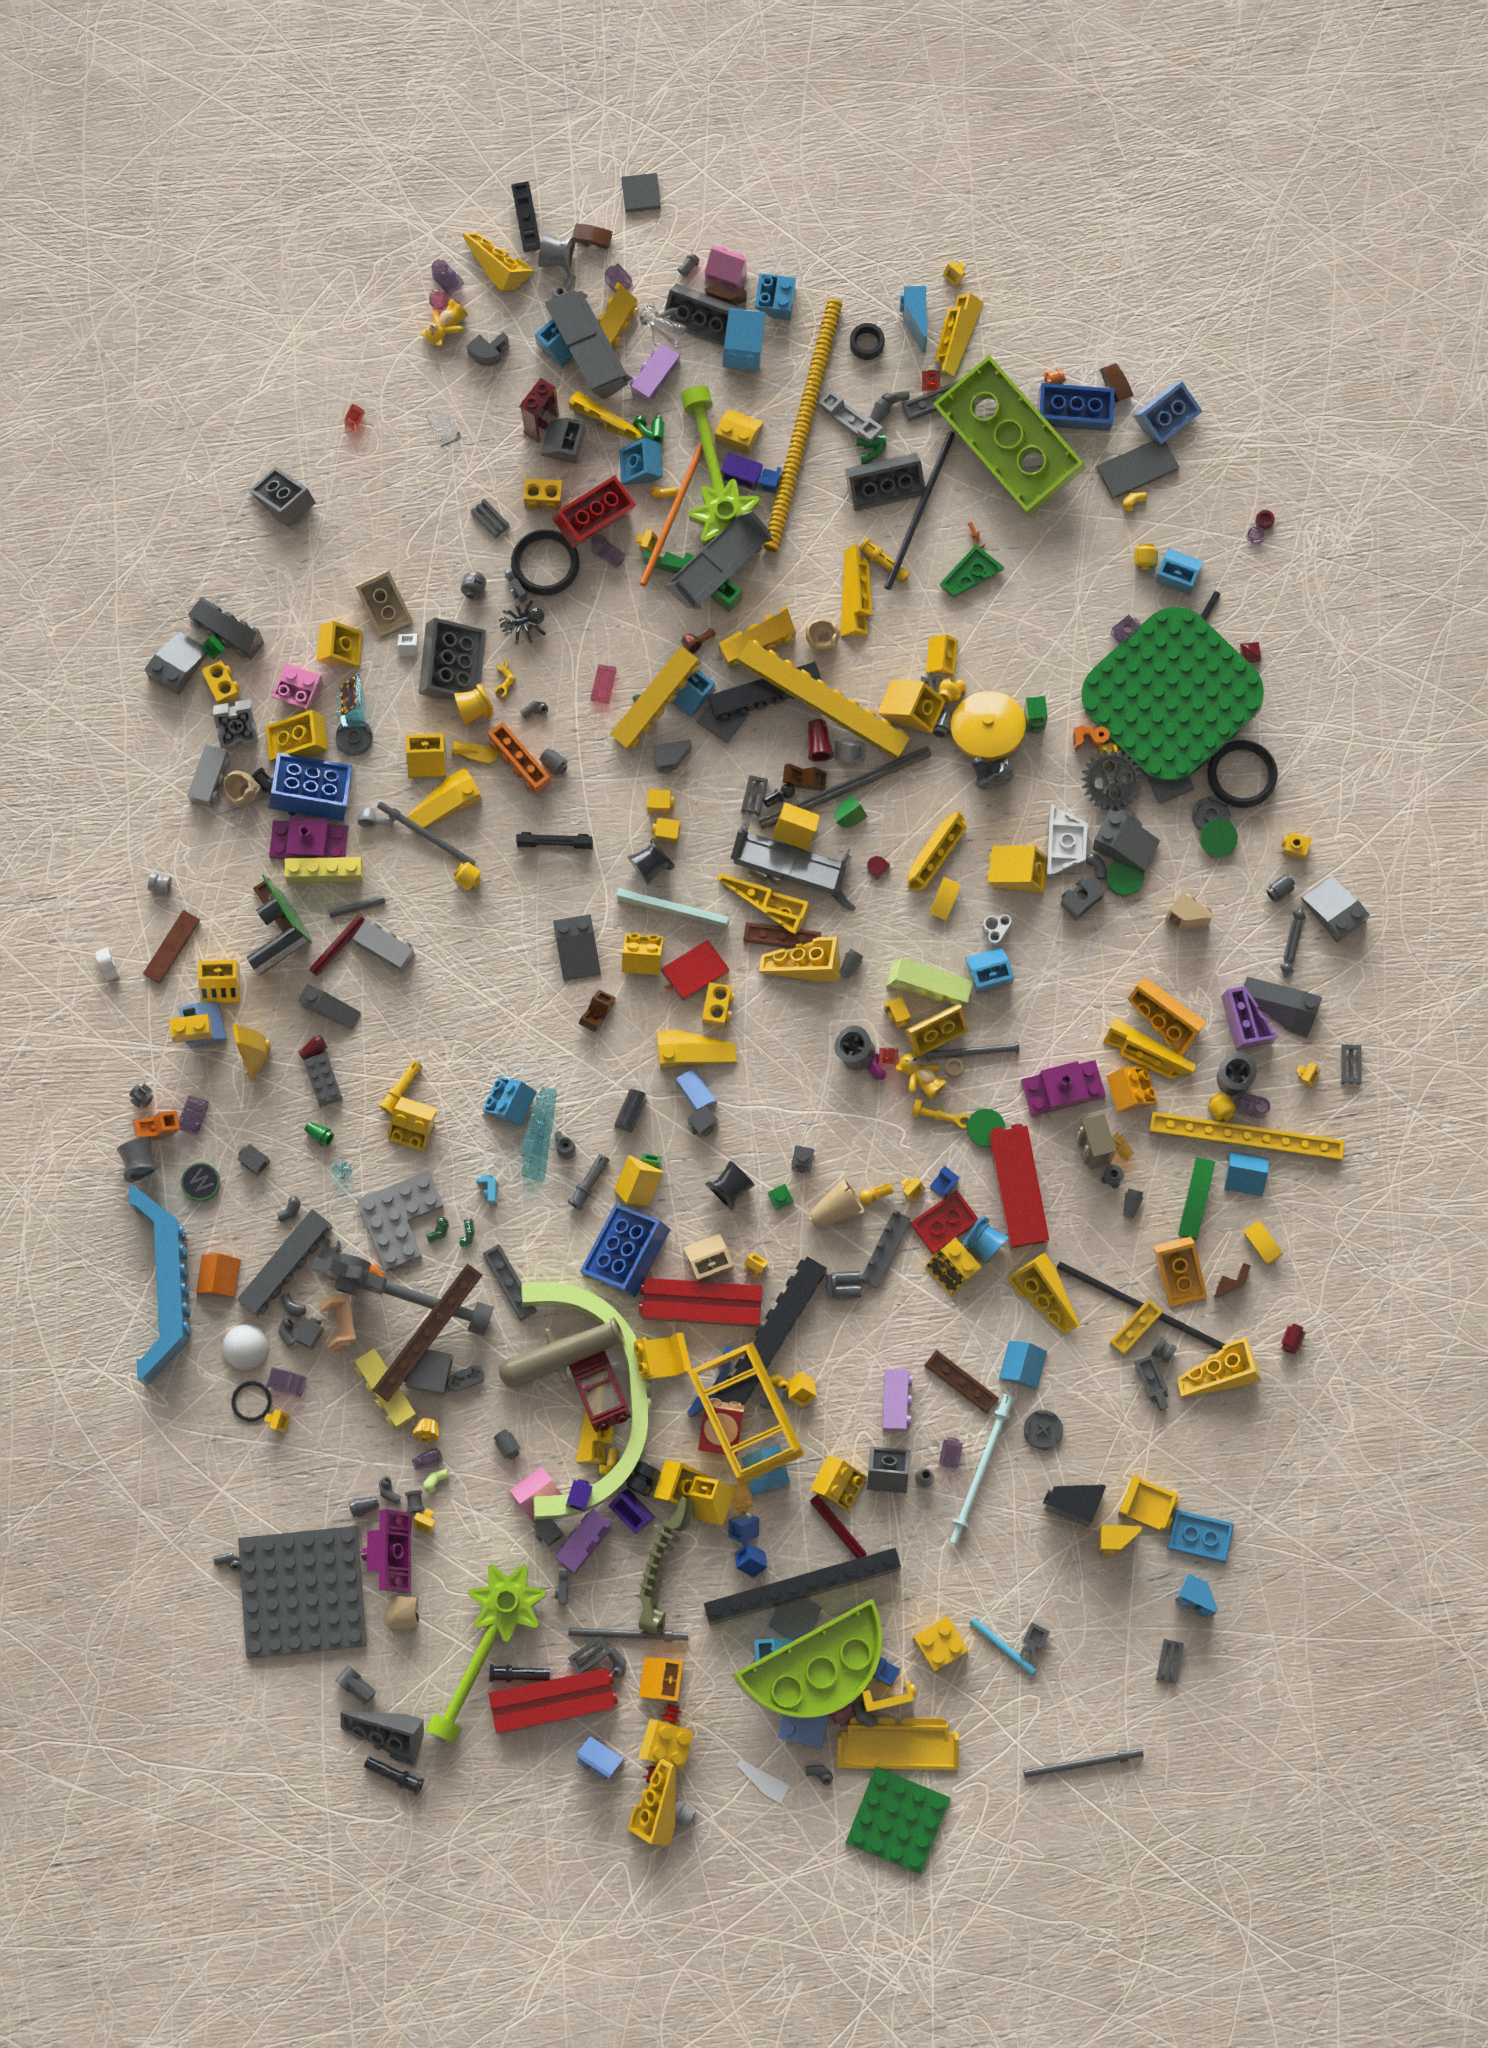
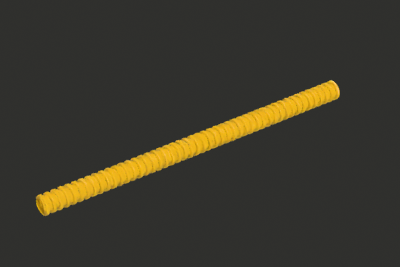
(803, 423)

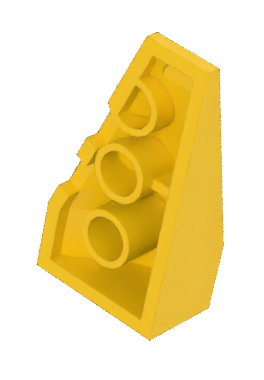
(448, 798)
(655, 1814)

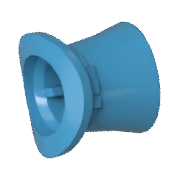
(984, 1239)

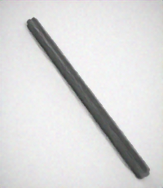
(851, 784)

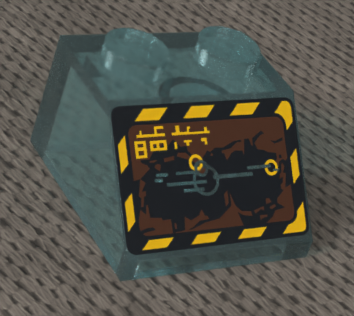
(351, 703)

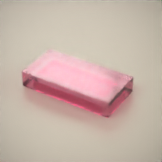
(603, 684)

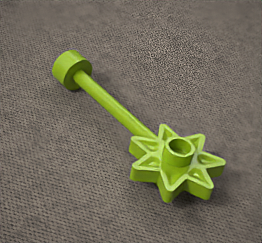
(721, 502)
(505, 1605)

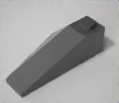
(394, 1733)

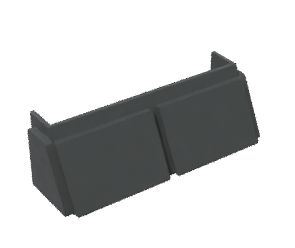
(588, 343)
(719, 560)
(789, 861)

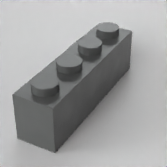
(226, 628)

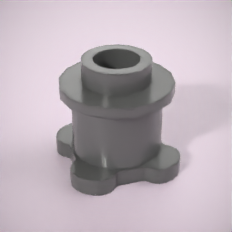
(1113, 1181)

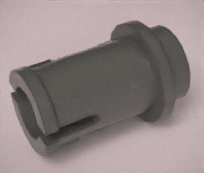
(688, 265)

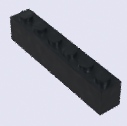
(751, 696)

